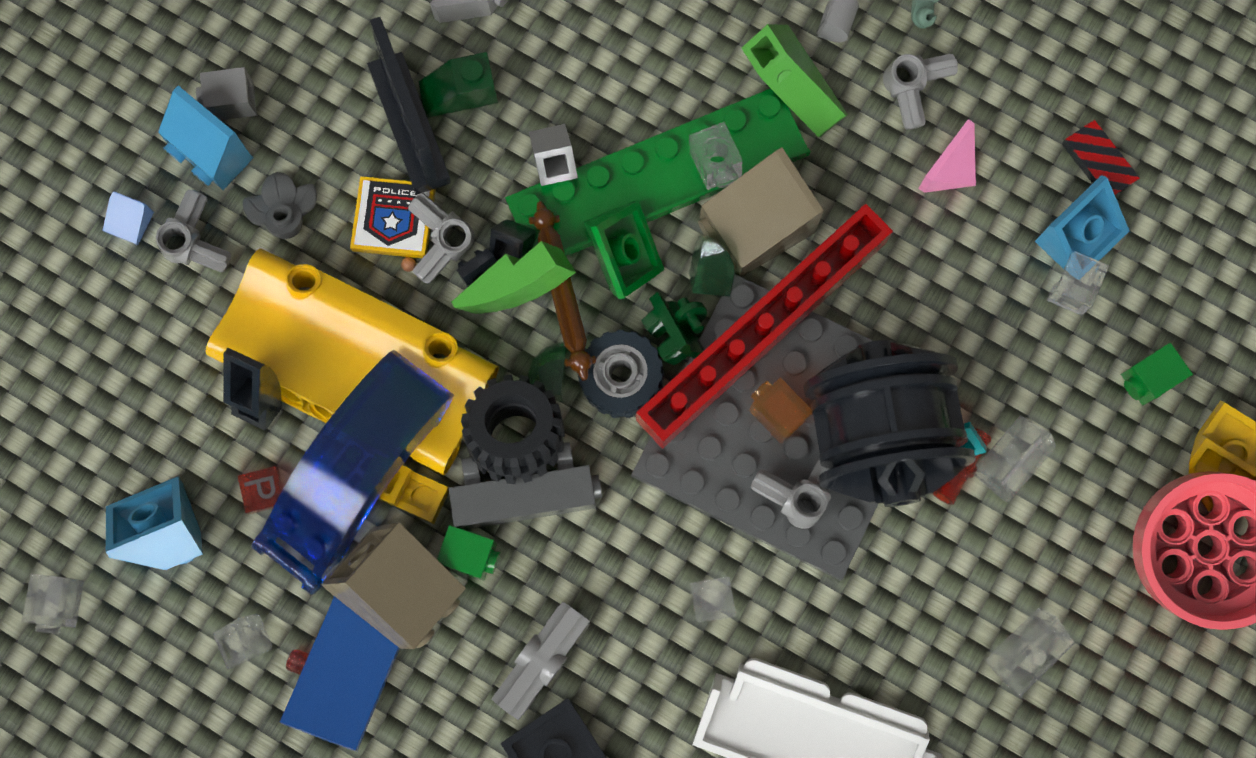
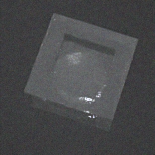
(712, 600)

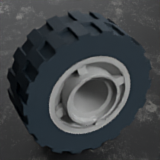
(625, 350)

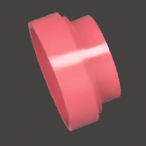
(1231, 597)

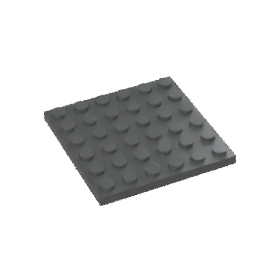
(726, 446)

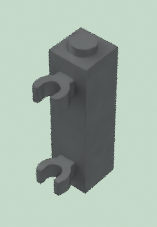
(497, 502)

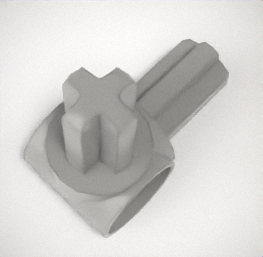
(920, 72)
(439, 223)
(193, 248)
(788, 495)

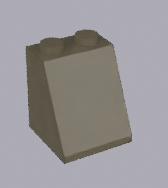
(762, 213)
(395, 585)

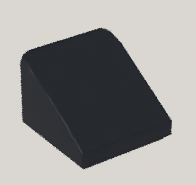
(511, 239)

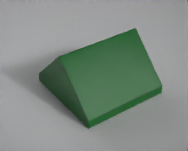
(624, 248)

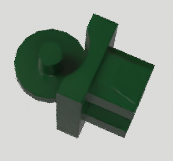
(682, 323)

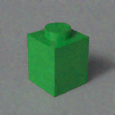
(1155, 374)
(468, 553)

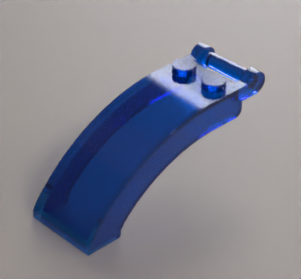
(351, 467)

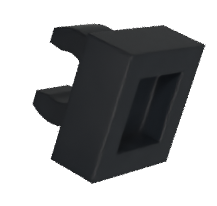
(476, 266)

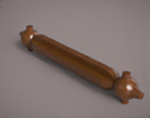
(564, 299)

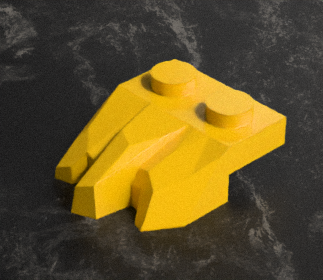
(1225, 445)

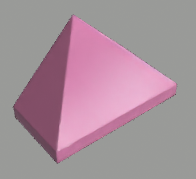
(955, 165)

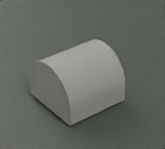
(837, 20)

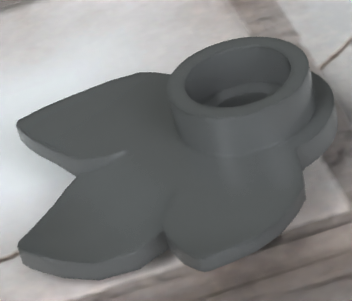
(278, 201)

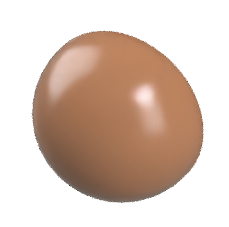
(408, 264)

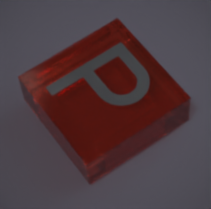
(260, 489)

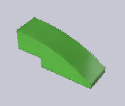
(516, 280)

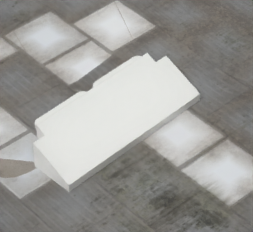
(794, 716)

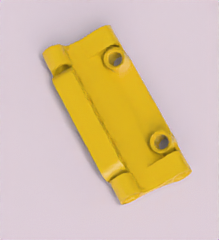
(333, 337)

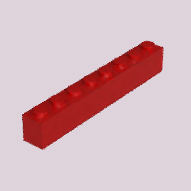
(763, 326)

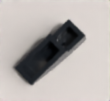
(250, 389)

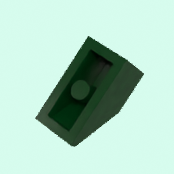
(458, 86)

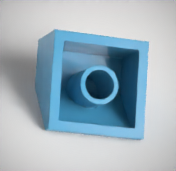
(202, 140)

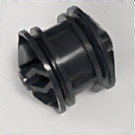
(888, 423)

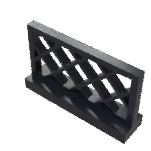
(406, 115)

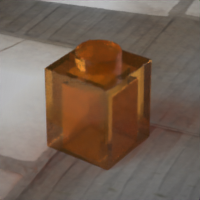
(779, 409)

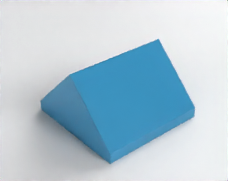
(1087, 226)

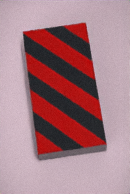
(1099, 156)

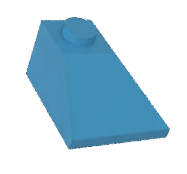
(154, 527)

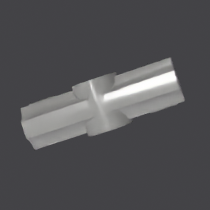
(540, 660)

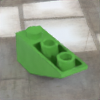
(794, 77)

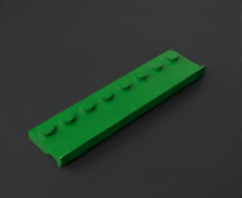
(659, 170)

